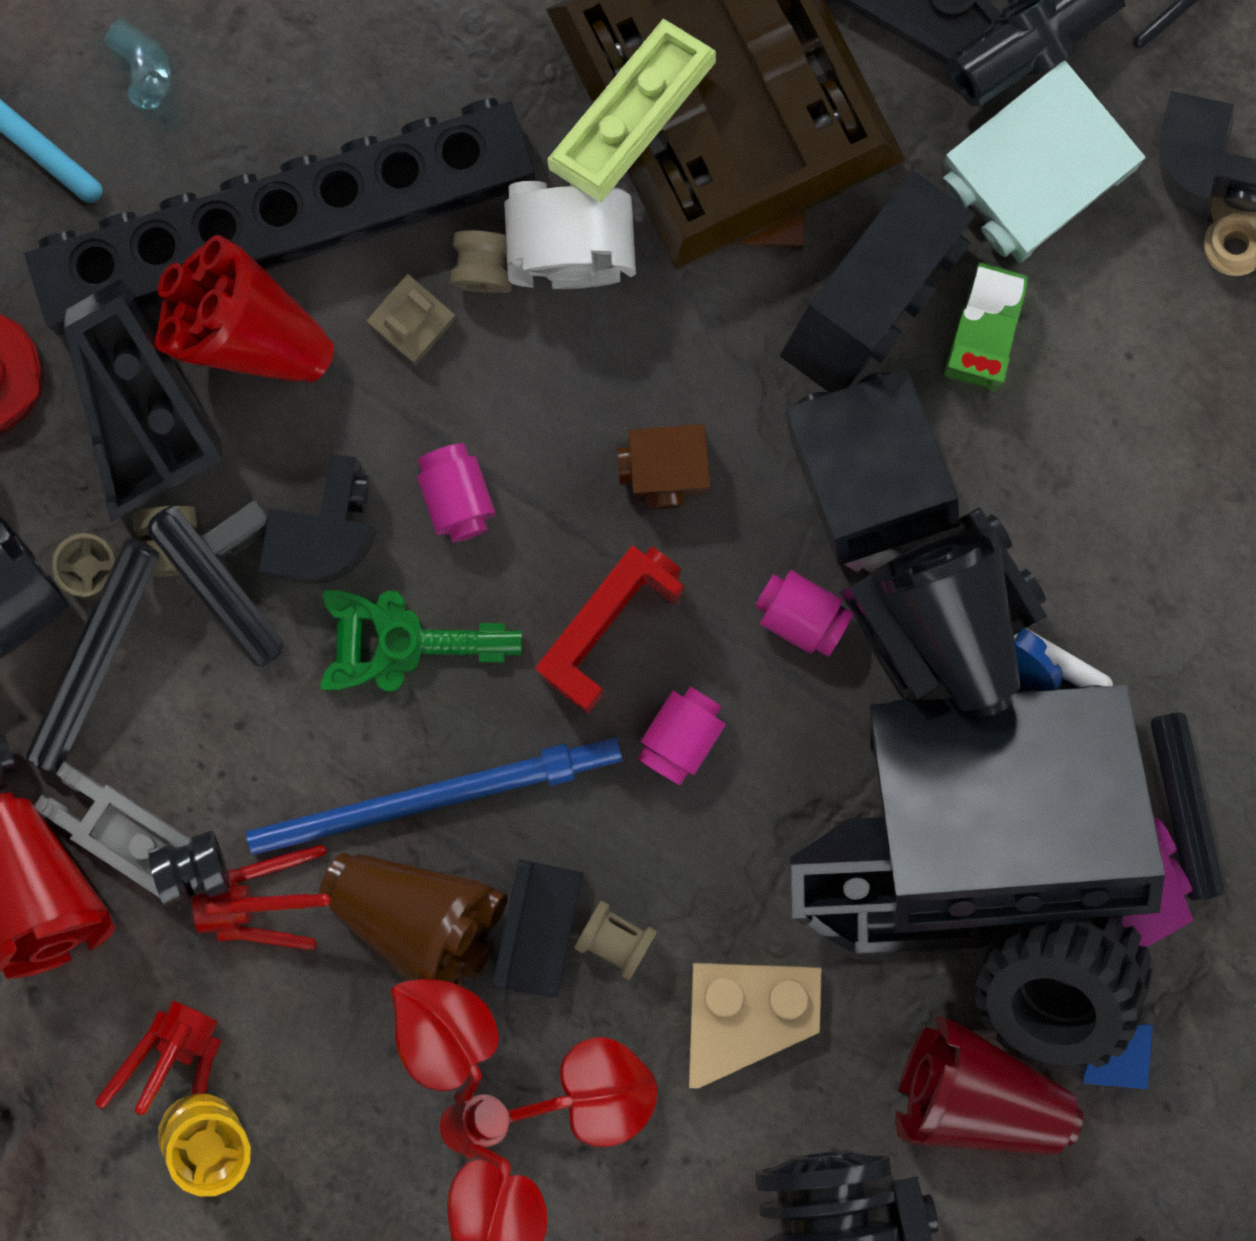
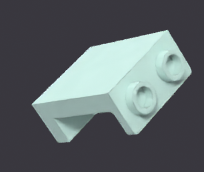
(1039, 162)

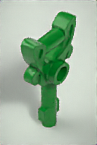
(401, 641)

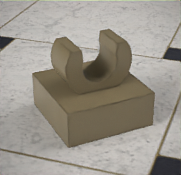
(411, 319)

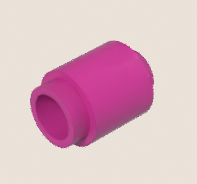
(455, 492)
(803, 613)
(681, 735)

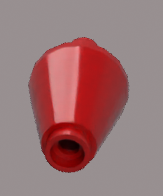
(237, 318)

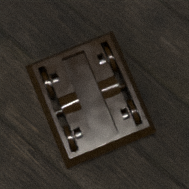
(746, 119)

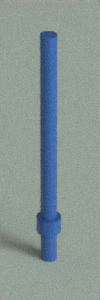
(556, 764)

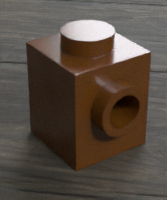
(665, 464)

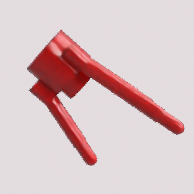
(230, 910)
(183, 1035)

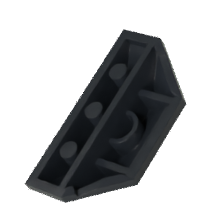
(847, 891)

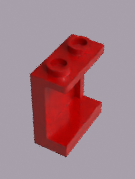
(598, 614)

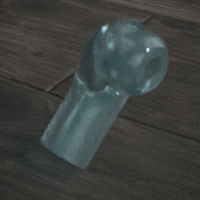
(147, 63)

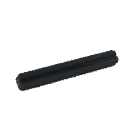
(92, 655)

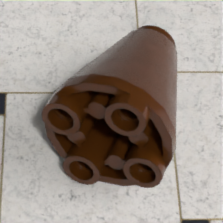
(414, 916)

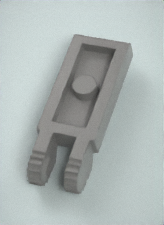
(113, 827)

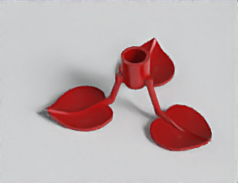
(442, 1038)

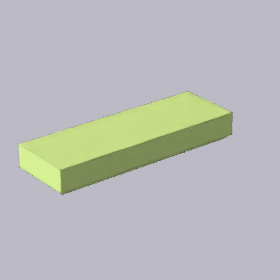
(631, 110)

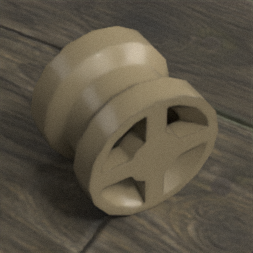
(480, 262)

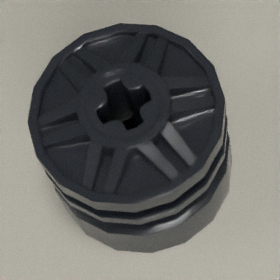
(828, 1197)

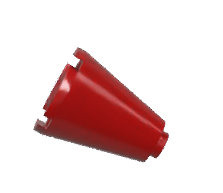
(43, 896)

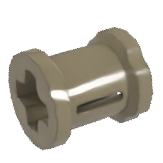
(615, 940)

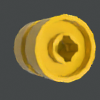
(204, 1145)

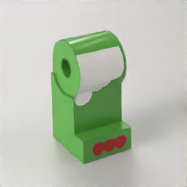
(986, 328)

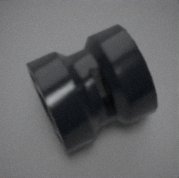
(189, 870)

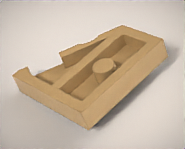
(748, 1014)

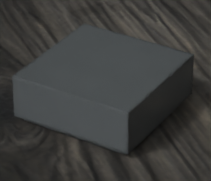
(237, 531)

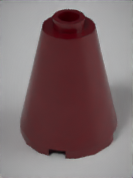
(981, 1097)

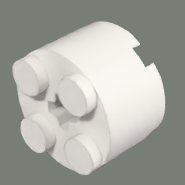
(568, 236)

